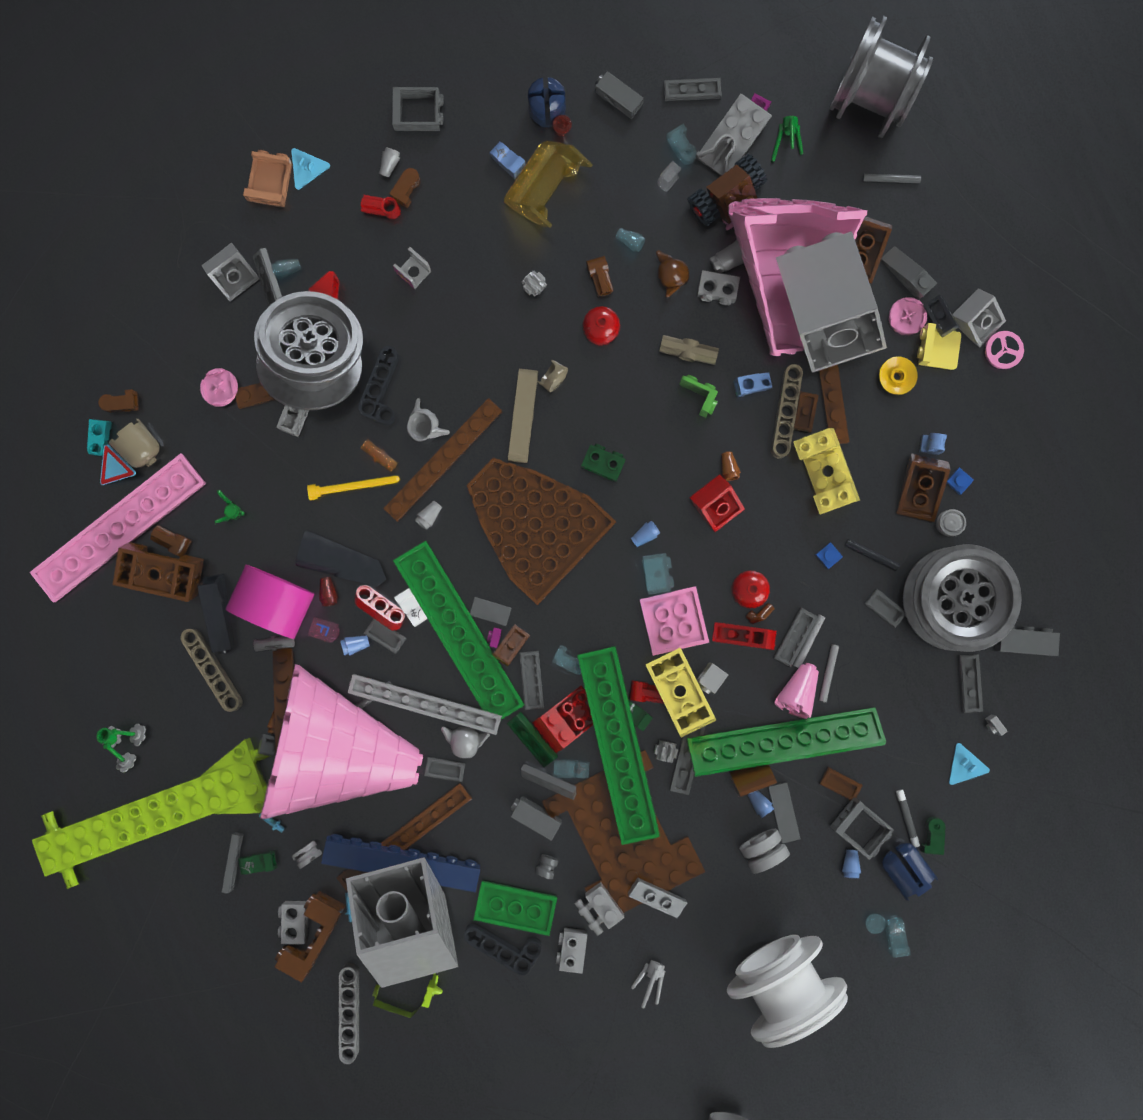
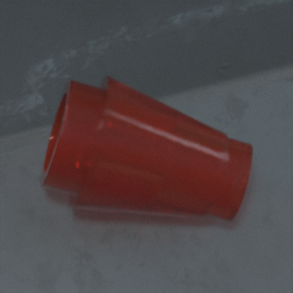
(562, 121)
(327, 592)

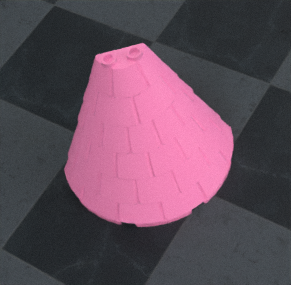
(767, 230)
(333, 752)

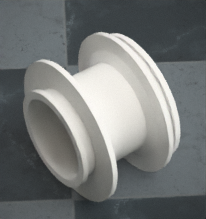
(788, 990)

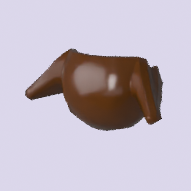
(671, 273)

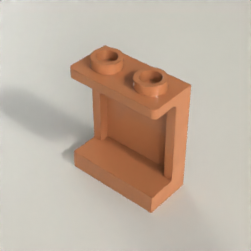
(268, 178)

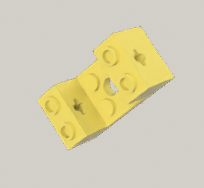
(823, 450)
(690, 710)

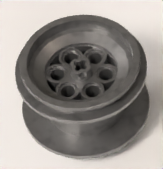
(883, 77)
(312, 330)
(998, 600)

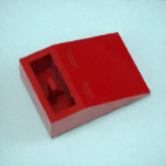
(565, 720)

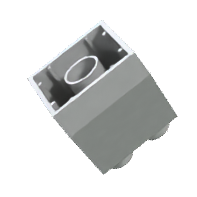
(831, 301)

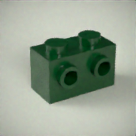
(602, 465)

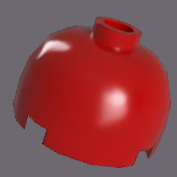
(601, 325)
(750, 589)

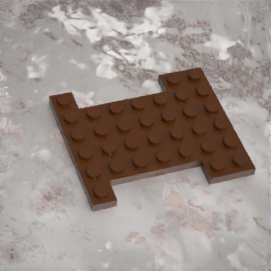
(619, 864)

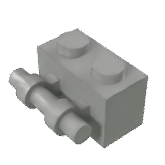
(603, 904)

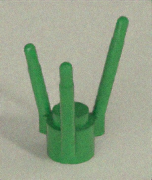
(789, 127)
(231, 510)

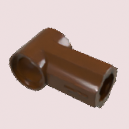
(599, 270)
(173, 542)

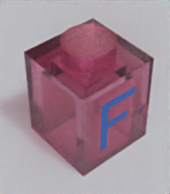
(324, 629)

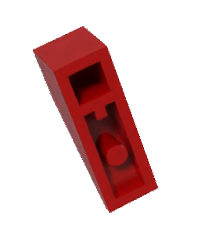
(744, 636)

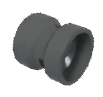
(546, 867)

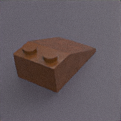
(871, 243)
(923, 487)

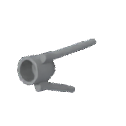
(655, 971)

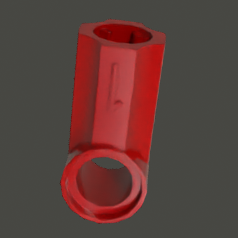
(379, 206)
(644, 692)

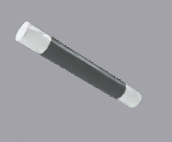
(907, 818)

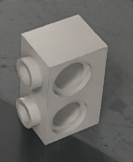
(718, 282)
(292, 420)
(711, 678)
(299, 923)

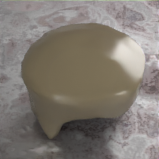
(554, 376)

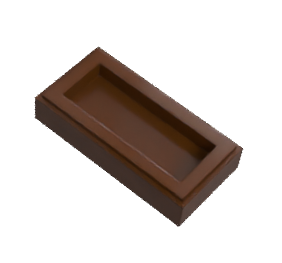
(840, 784)

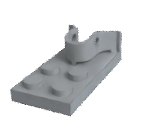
(733, 135)

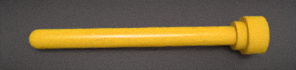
(316, 491)

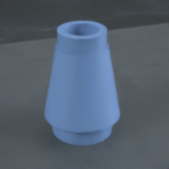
(645, 534)
(352, 645)
(760, 803)
(851, 864)

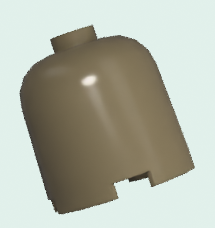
(136, 445)

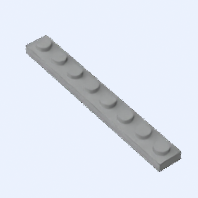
(424, 704)

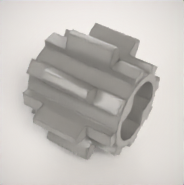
(534, 283)
(666, 751)

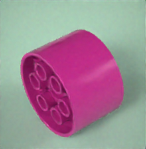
(269, 602)

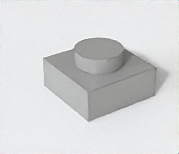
(995, 725)

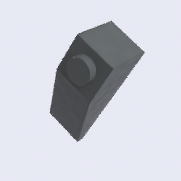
(908, 273)

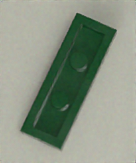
(532, 739)

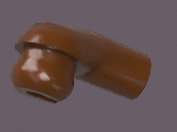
(761, 616)

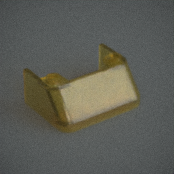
(541, 178)

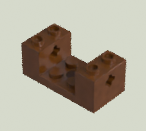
(176, 579)
(298, 961)

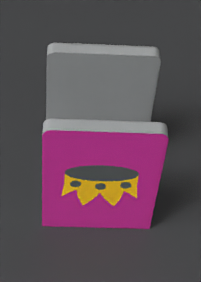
(414, 261)

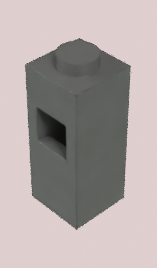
(618, 94)

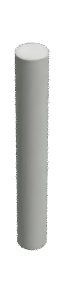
(809, 641)
(829, 673)

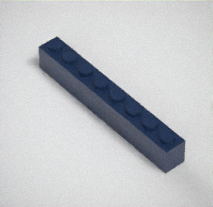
(372, 857)

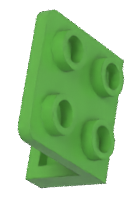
(706, 390)

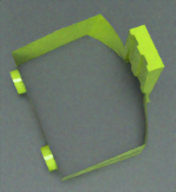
(431, 990)

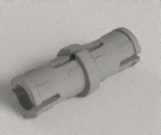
(273, 643)

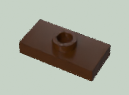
(805, 412)
(511, 645)

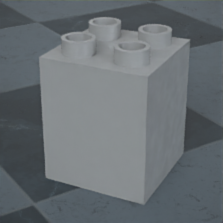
(401, 922)

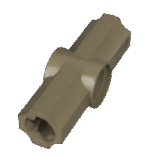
(689, 350)

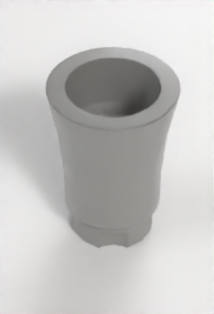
(727, 258)

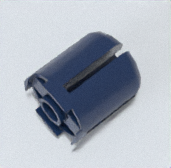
(538, 97)
(916, 865)

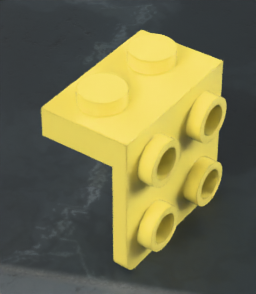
(938, 350)

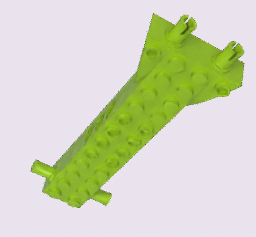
(227, 787)

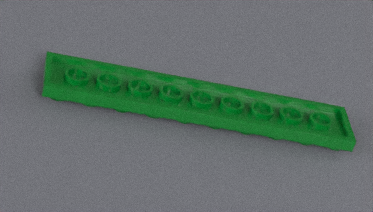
(458, 631)
(785, 741)
(618, 745)

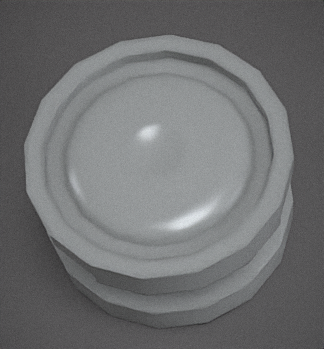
(951, 522)
(306, 854)

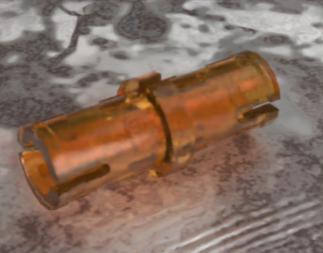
(379, 455)

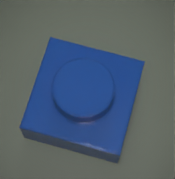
(959, 481)
(828, 555)

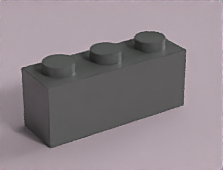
(1030, 642)

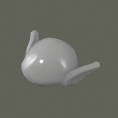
(424, 424)
(464, 740)

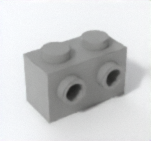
(572, 950)

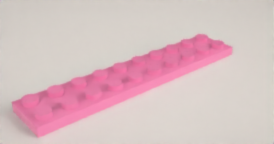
(117, 527)

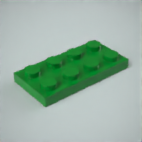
(515, 908)

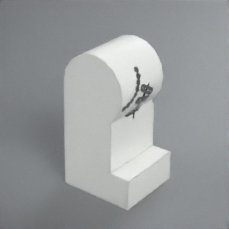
(411, 607)

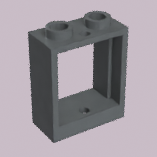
(416, 93)
(848, 815)
(535, 817)

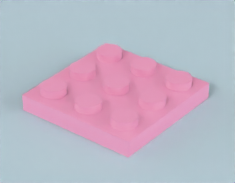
(674, 620)

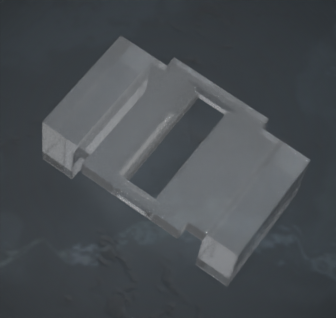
(669, 176)

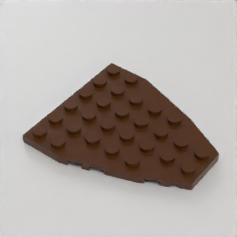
(535, 524)

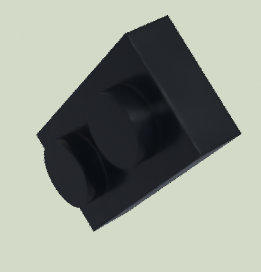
(941, 315)

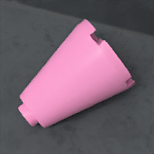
(799, 692)

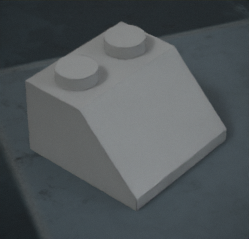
(230, 272)
(979, 317)

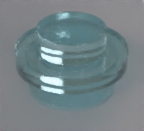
(875, 923)

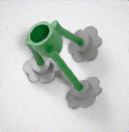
(110, 737)

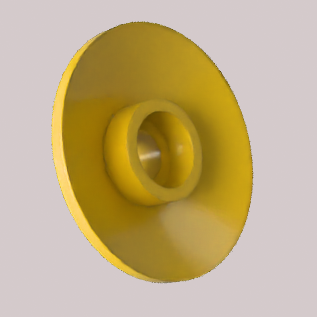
(906, 371)

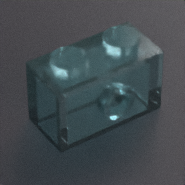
(657, 573)

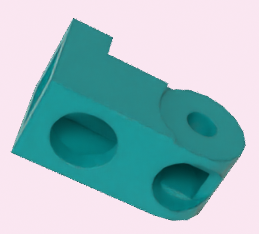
(98, 436)

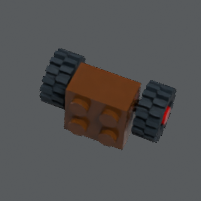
(732, 186)

